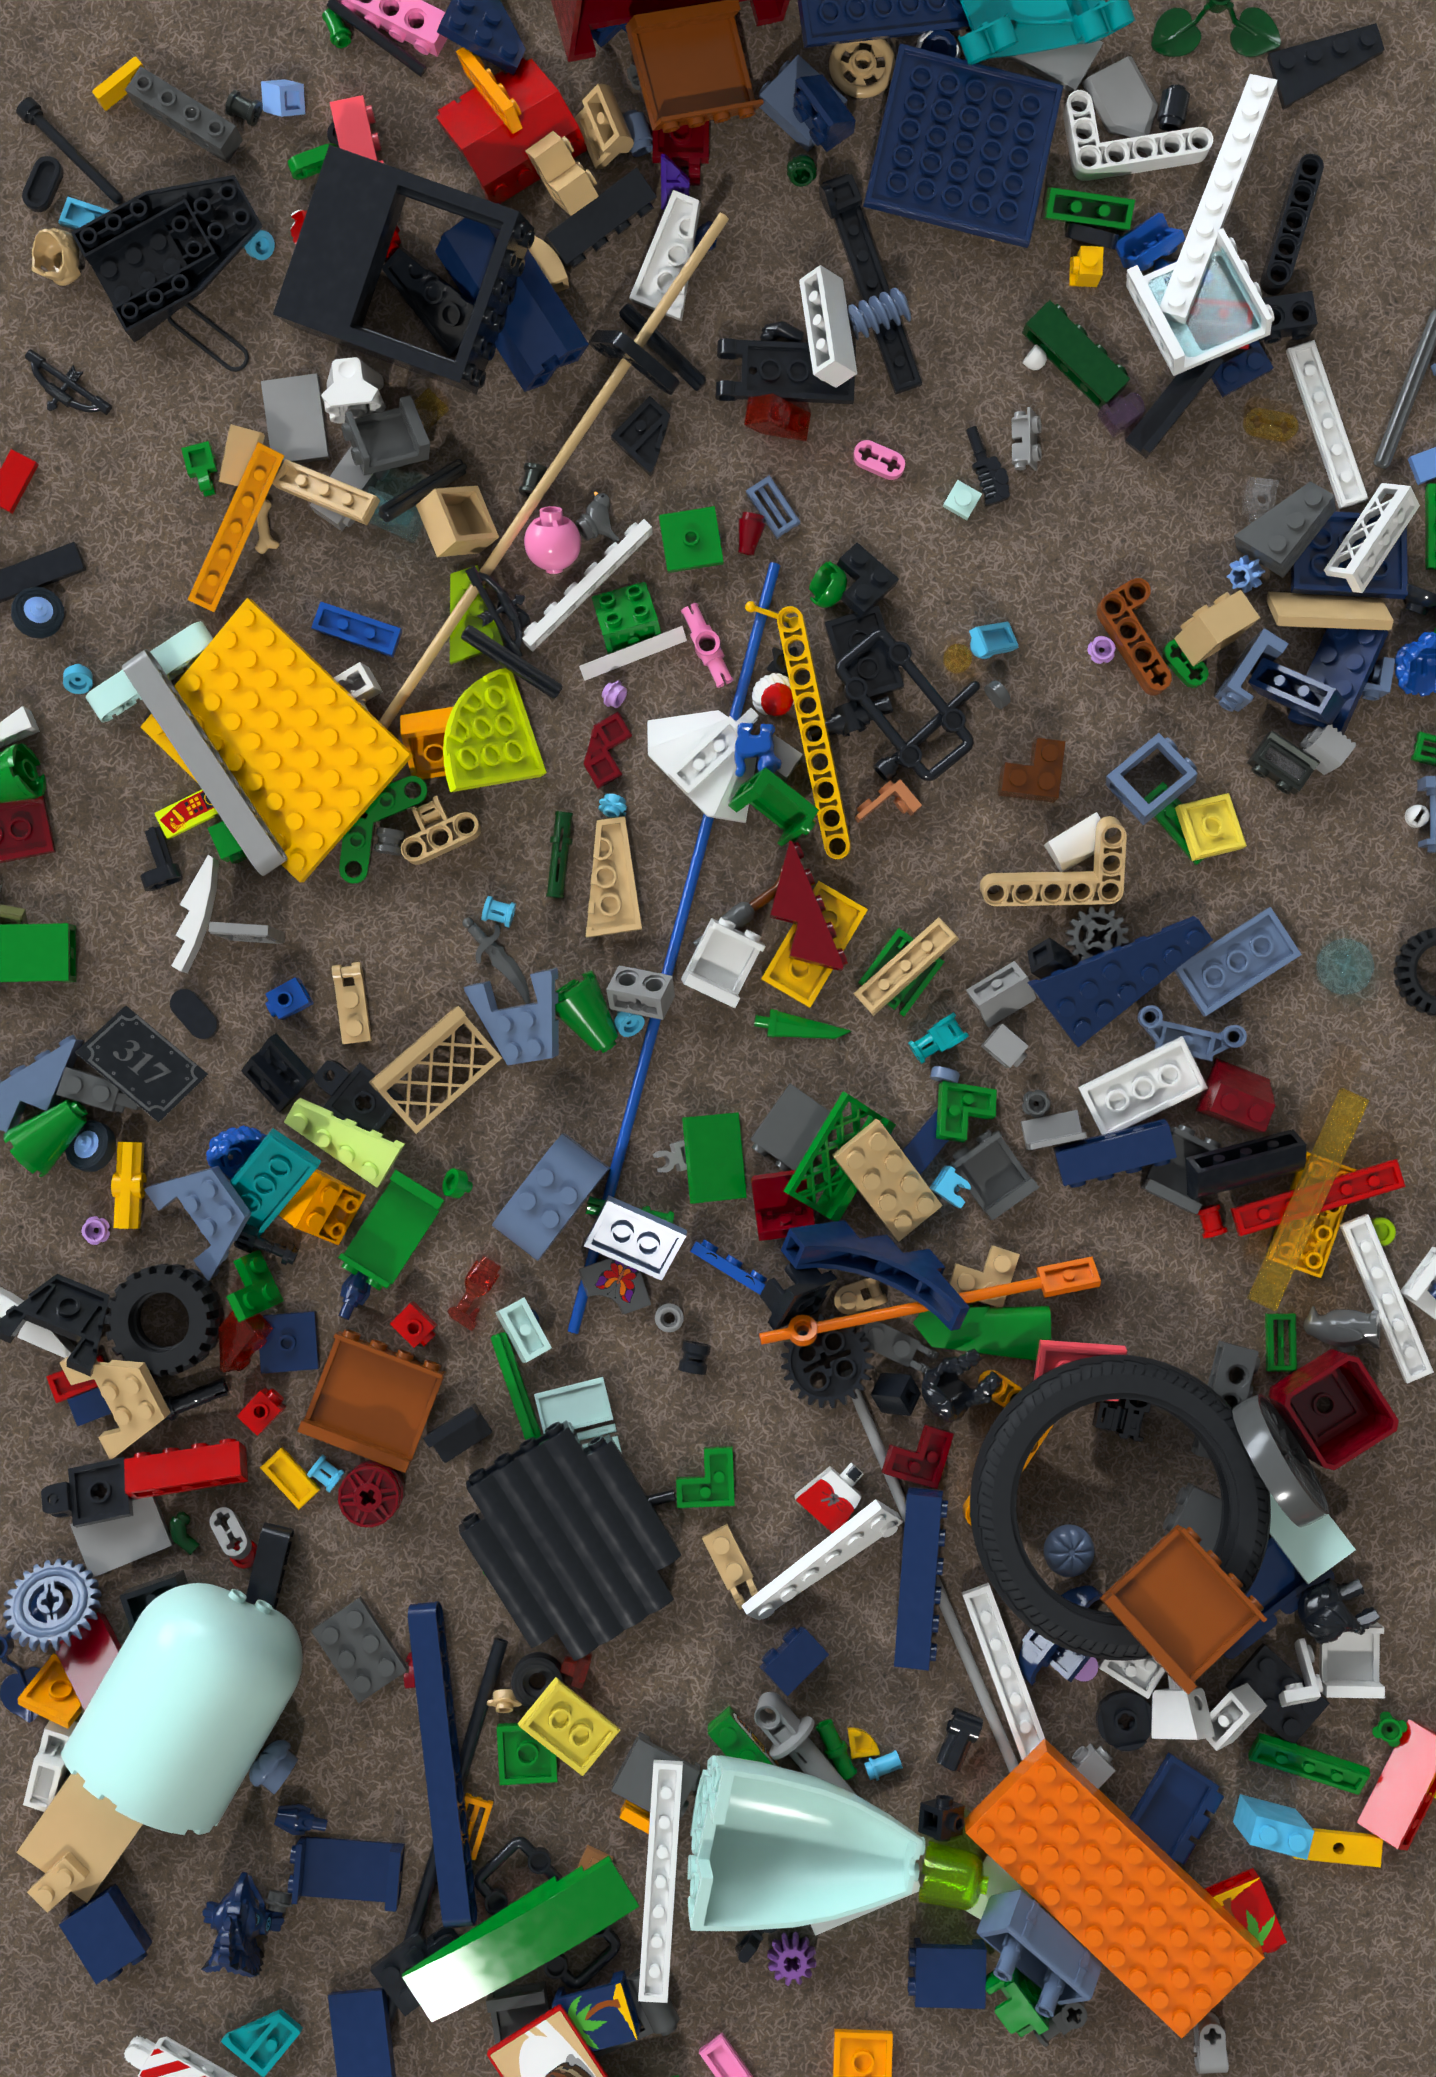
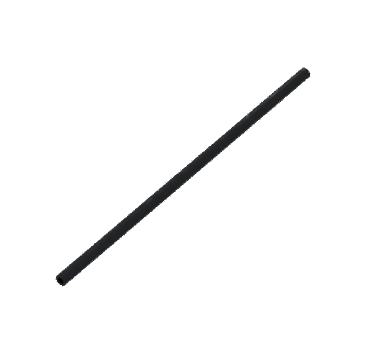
(466, 1757)

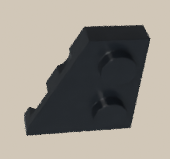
(643, 434)

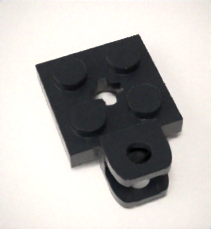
(347, 1088)
(78, 1496)
(406, 1955)

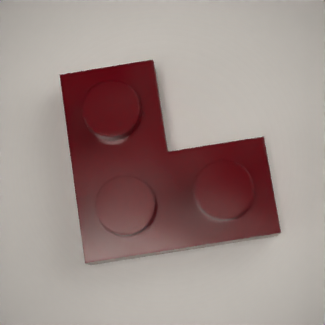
(925, 1463)

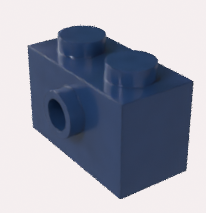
(792, 1659)

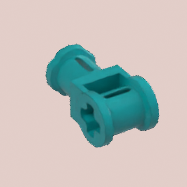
(940, 1037)

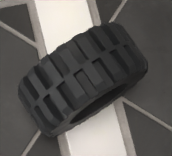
(201, 1308)

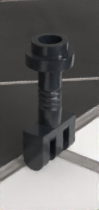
(249, 1239)

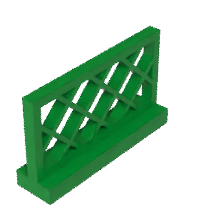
(838, 1189)

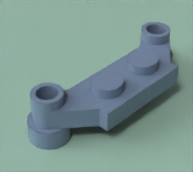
(1200, 1042)

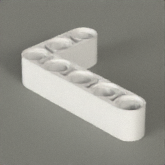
(1126, 149)

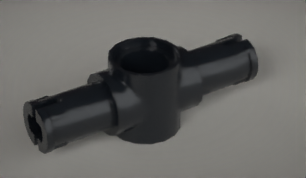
(850, 718)

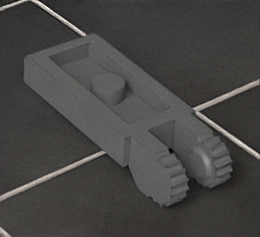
(896, 1345)

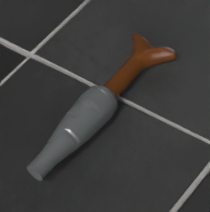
(744, 912)

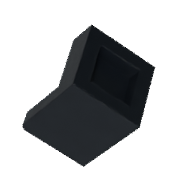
(1048, 957)
(896, 1393)

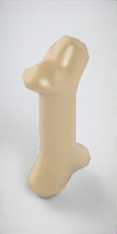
(265, 540)

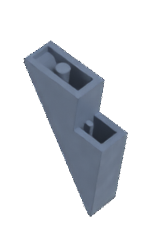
(36, 1083)

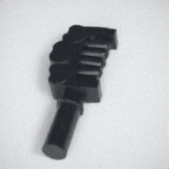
(992, 476)

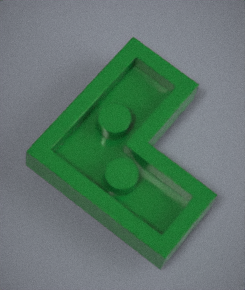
(957, 1103)
(259, 1290)
(715, 1487)

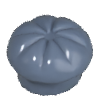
(1068, 1550)
(273, 1766)

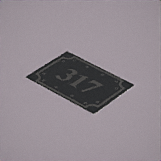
(141, 1063)

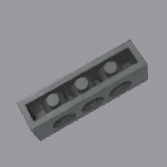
(184, 114)
(1226, 1358)

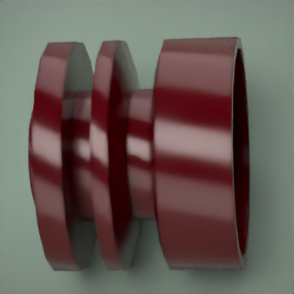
(388, 1494)

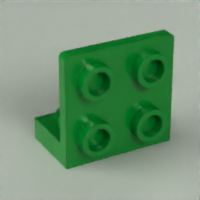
(626, 616)

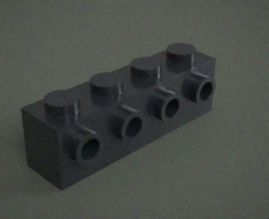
(601, 218)

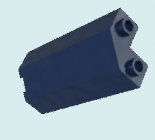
(537, 327)

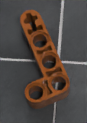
(1140, 641)

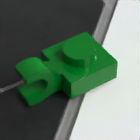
(200, 463)

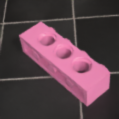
(399, 26)

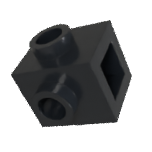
(941, 1818)

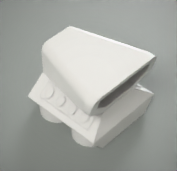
(352, 388)

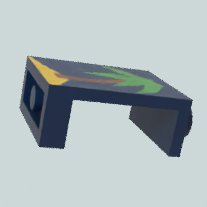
(603, 2013)

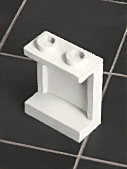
(722, 961)
(1352, 1665)

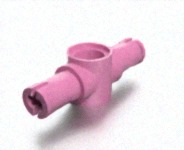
(712, 658)

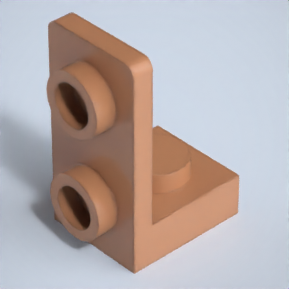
(904, 801)

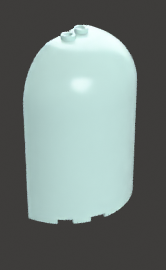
(186, 1707)

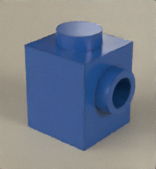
(288, 999)

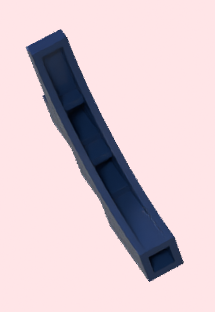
(877, 1257)

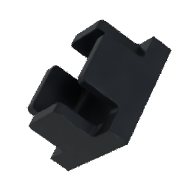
(800, 1299)

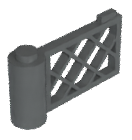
(655, 2016)

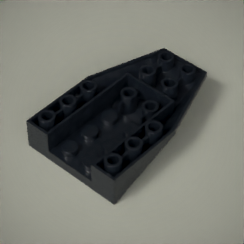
(158, 270)

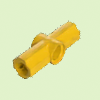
(128, 1185)

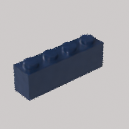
(1114, 1153)

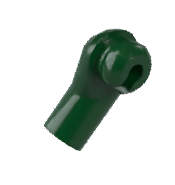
(179, 1532)

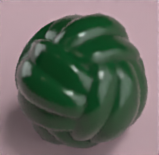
(801, 170)

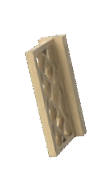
(418, 1051)

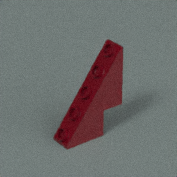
(799, 906)

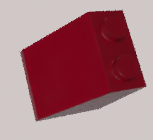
(1237, 1097)

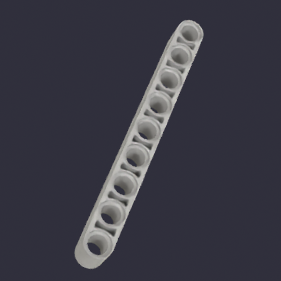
(204, 762)

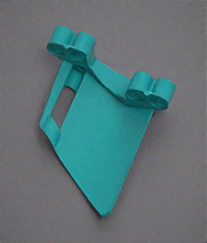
(1035, 26)

